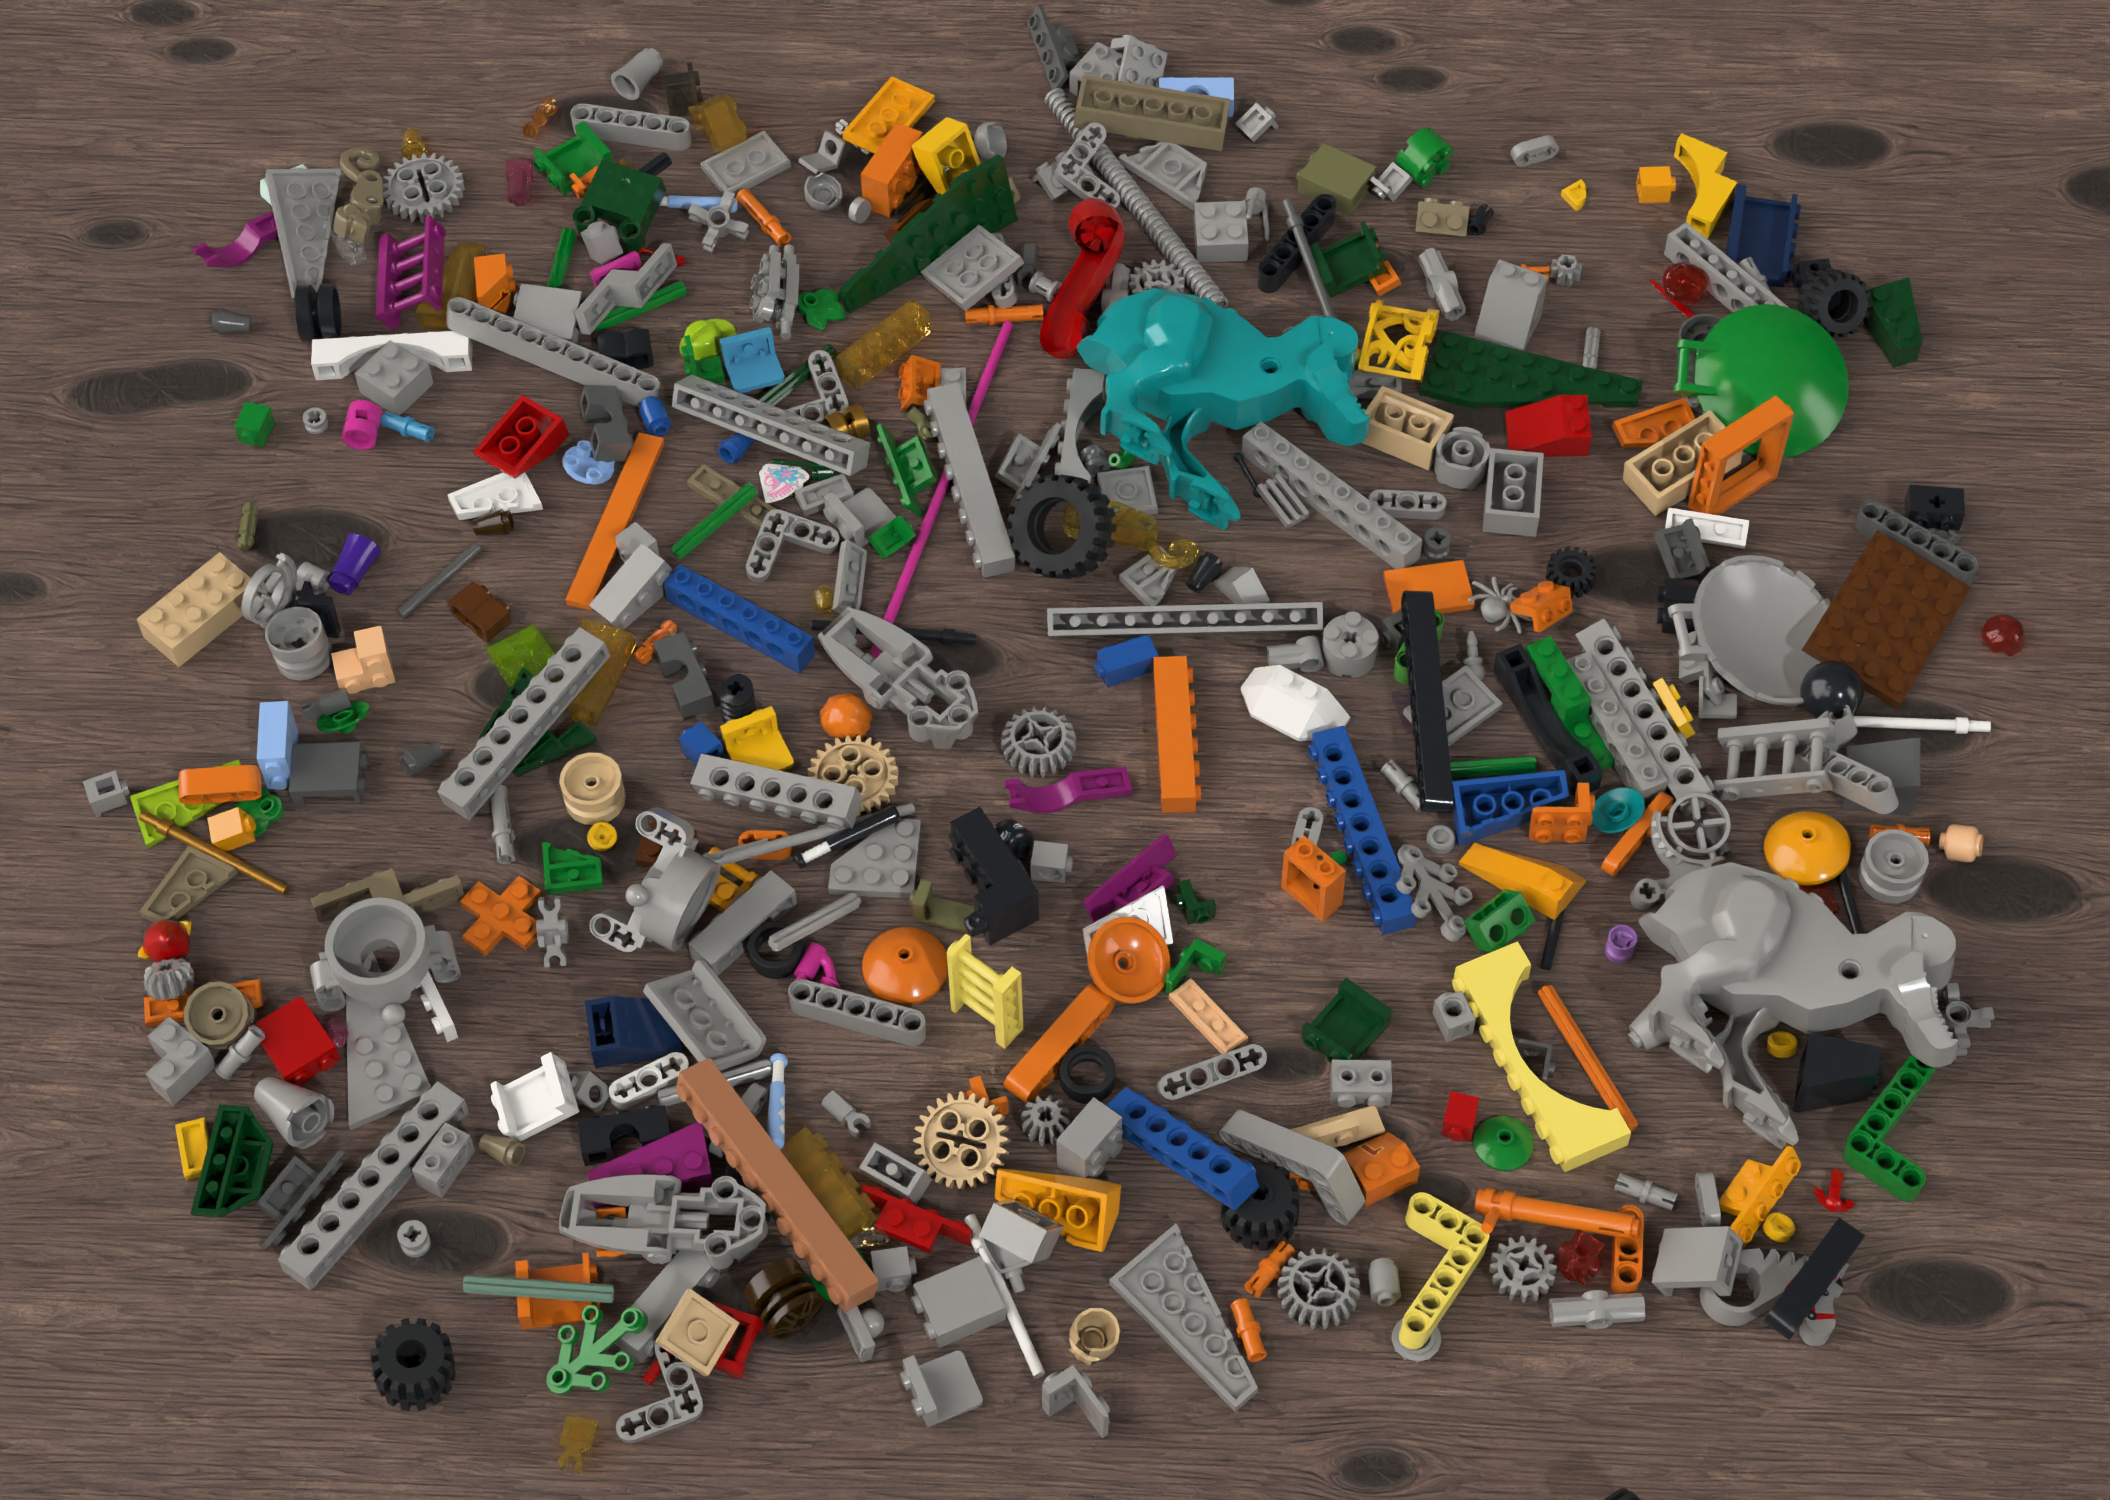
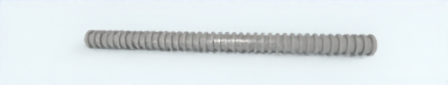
(1139, 205)

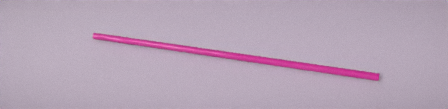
(942, 486)

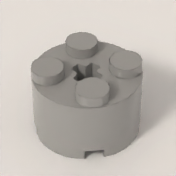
(1461, 458)
(1349, 645)

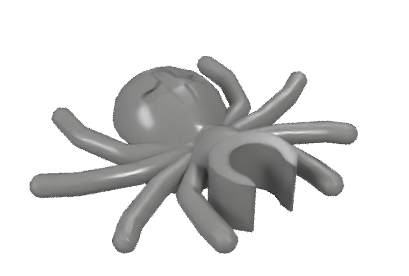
(1498, 605)

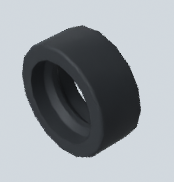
(773, 970)
(1091, 1054)

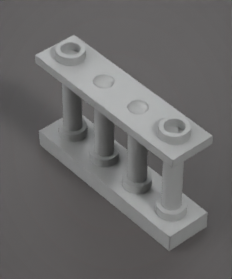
(1770, 736)

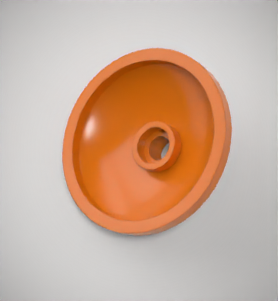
(1142, 952)
(907, 979)

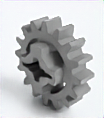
(1156, 276)
(1522, 1255)

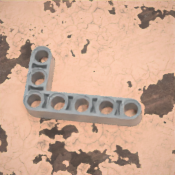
(1848, 776)
(1301, 1157)

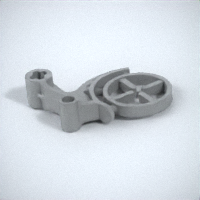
(285, 582)
(1675, 862)

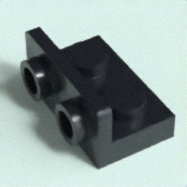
(322, 605)

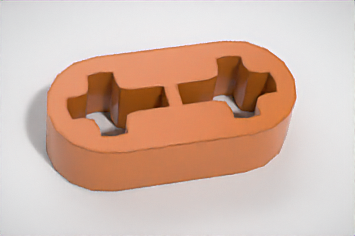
(756, 835)

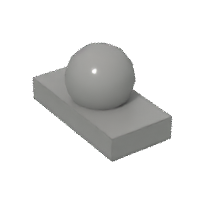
(861, 1329)

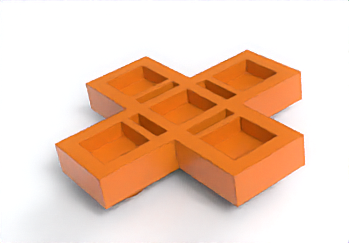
(501, 915)

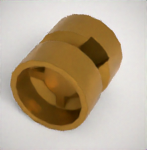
(851, 421)

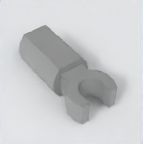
(844, 1112)

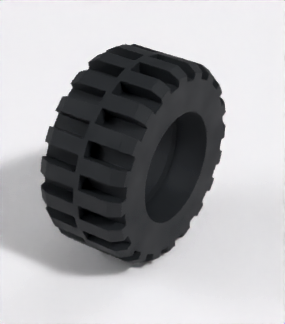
(1030, 519)

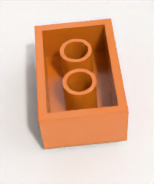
(891, 170)

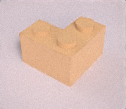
(366, 665)

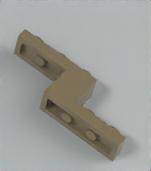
(385, 885)

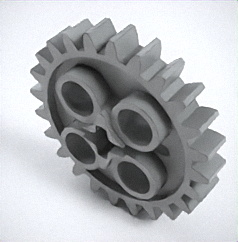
(404, 193)

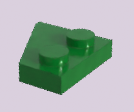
(570, 870)

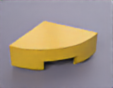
(1575, 194)

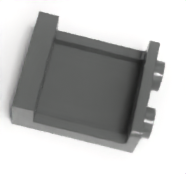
(328, 771)

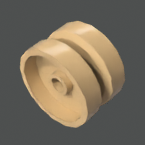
(592, 788)

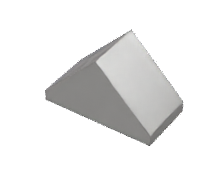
(1242, 586)

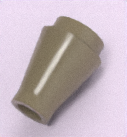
(503, 1149)

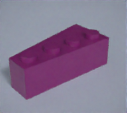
(678, 1155)

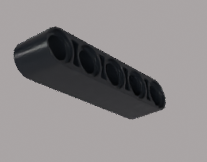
(1286, 254)
(1814, 1278)

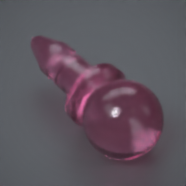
(337, 1031)

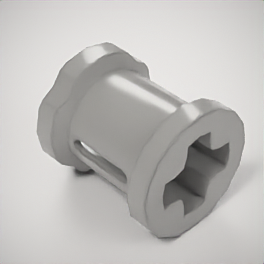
(1044, 286)

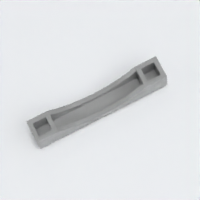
(1085, 400)

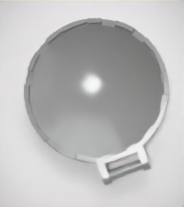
(1753, 626)

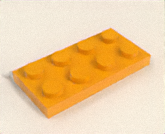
(891, 104)

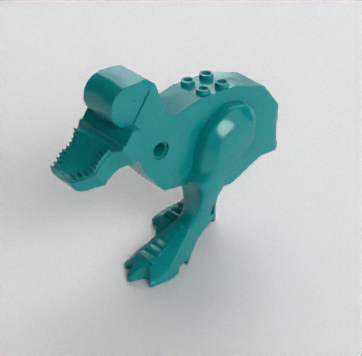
(1210, 365)

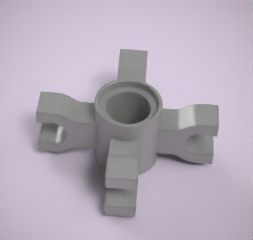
(721, 212)
(552, 931)
(1969, 1018)

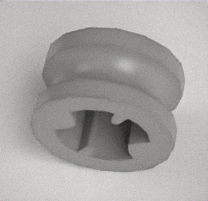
(315, 413)

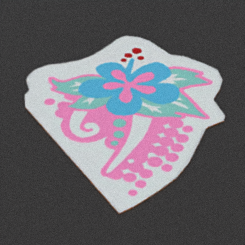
(781, 481)

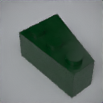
(1895, 322)

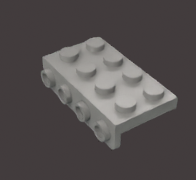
(706, 1016)

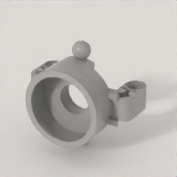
(671, 894)
(373, 926)

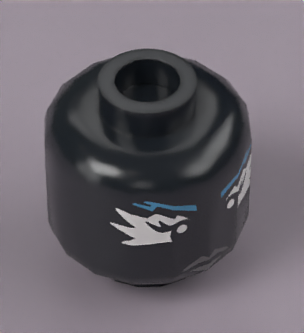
(1015, 836)

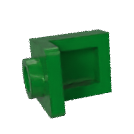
(891, 537)

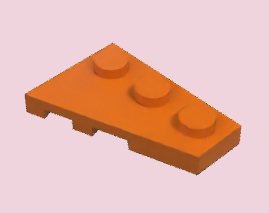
(1652, 425)

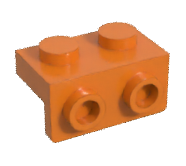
(1544, 603)

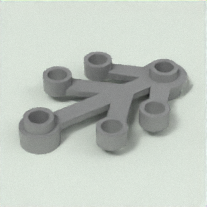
(1412, 861)

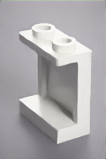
(535, 1099)

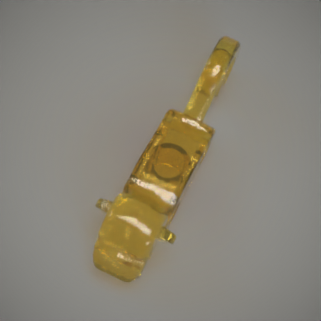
(1133, 534)

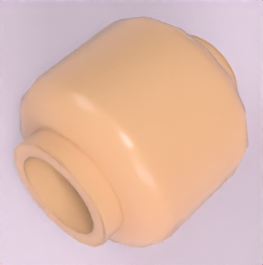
(1961, 843)

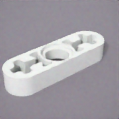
(647, 1091)

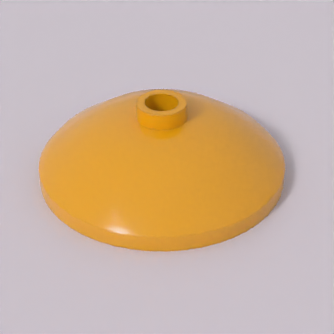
(1807, 859)

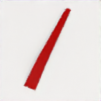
(1688, 313)

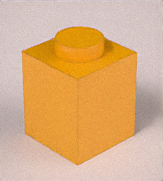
(1655, 184)
(231, 829)

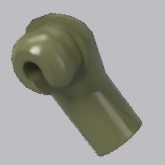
(922, 423)

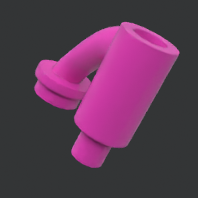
(810, 962)

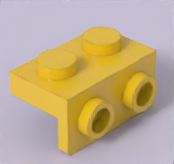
(1680, 716)

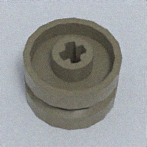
(208, 1004)

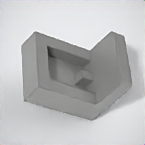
(1391, 182)

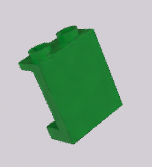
(574, 156)

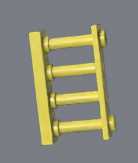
(985, 991)

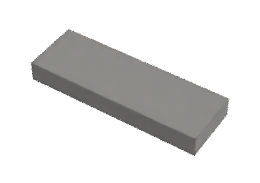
(849, 577)

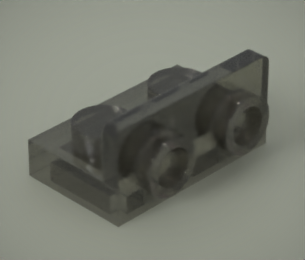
(682, 91)

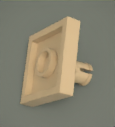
(697, 1332)

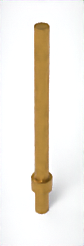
(168, 828)

